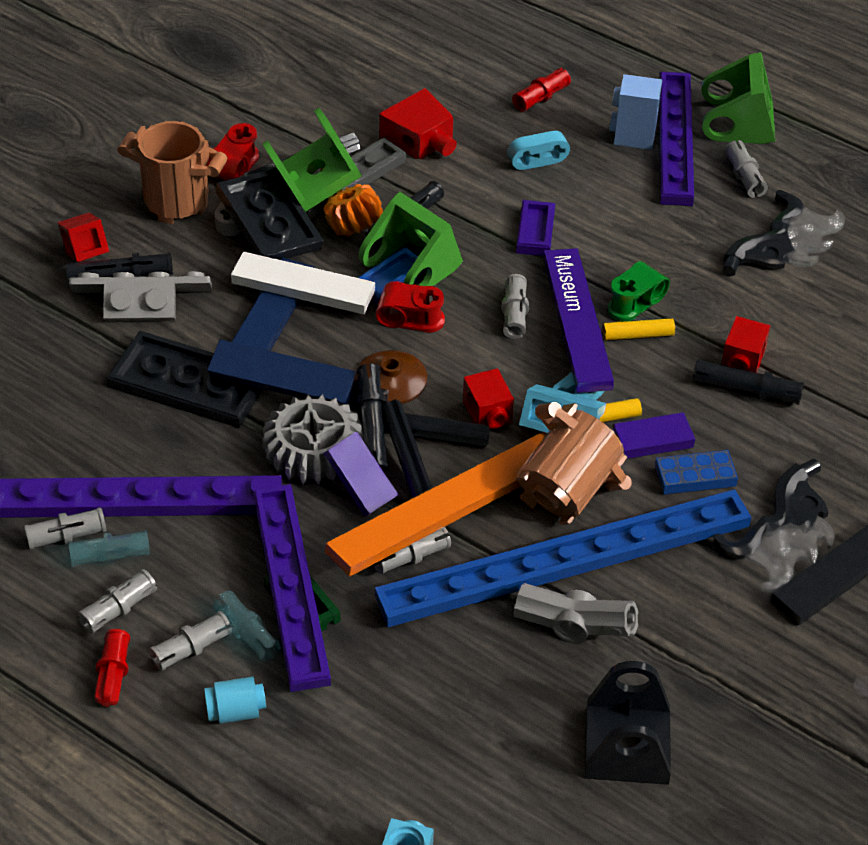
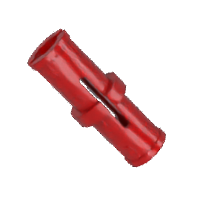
(541, 89)

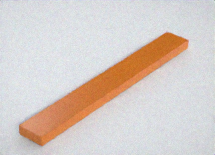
(430, 510)

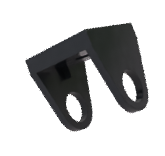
(623, 712)

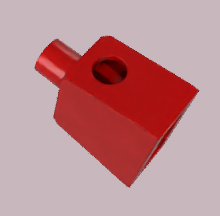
(418, 126)

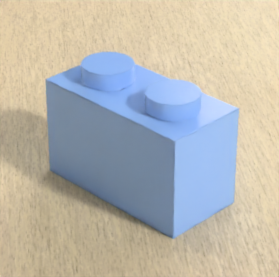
(637, 111)

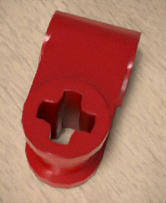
(239, 149)
(409, 305)

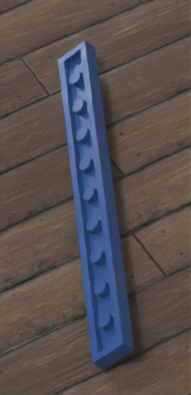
(560, 557)

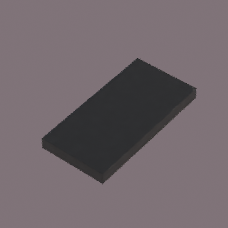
(179, 378)

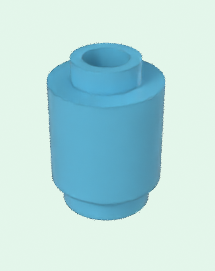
(234, 700)

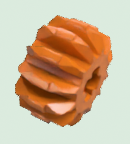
(353, 210)

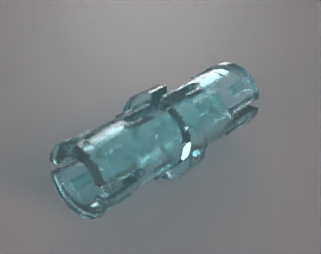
(109, 548)
(247, 626)

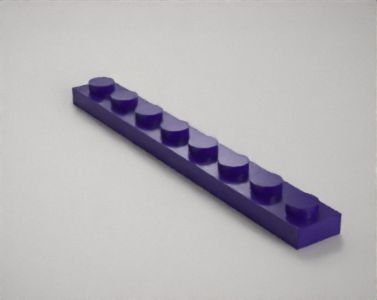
(132, 495)

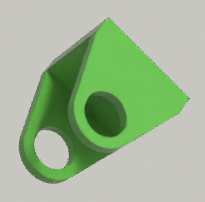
(746, 104)
(323, 153)
(410, 222)

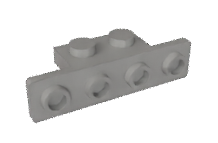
(140, 297)

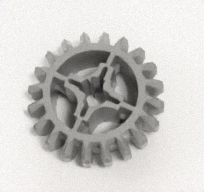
(290, 433)

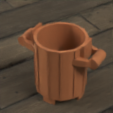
(173, 168)
(571, 462)

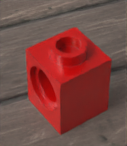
(83, 237)
(746, 344)
(488, 399)

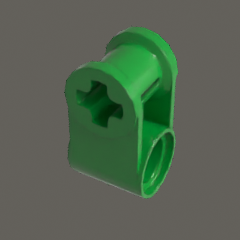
(636, 291)

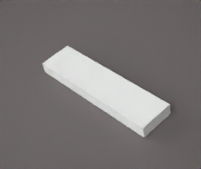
(303, 282)

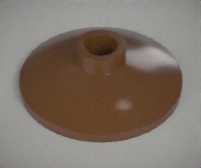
(400, 374)

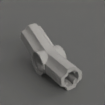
(576, 613)

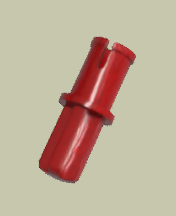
(112, 667)

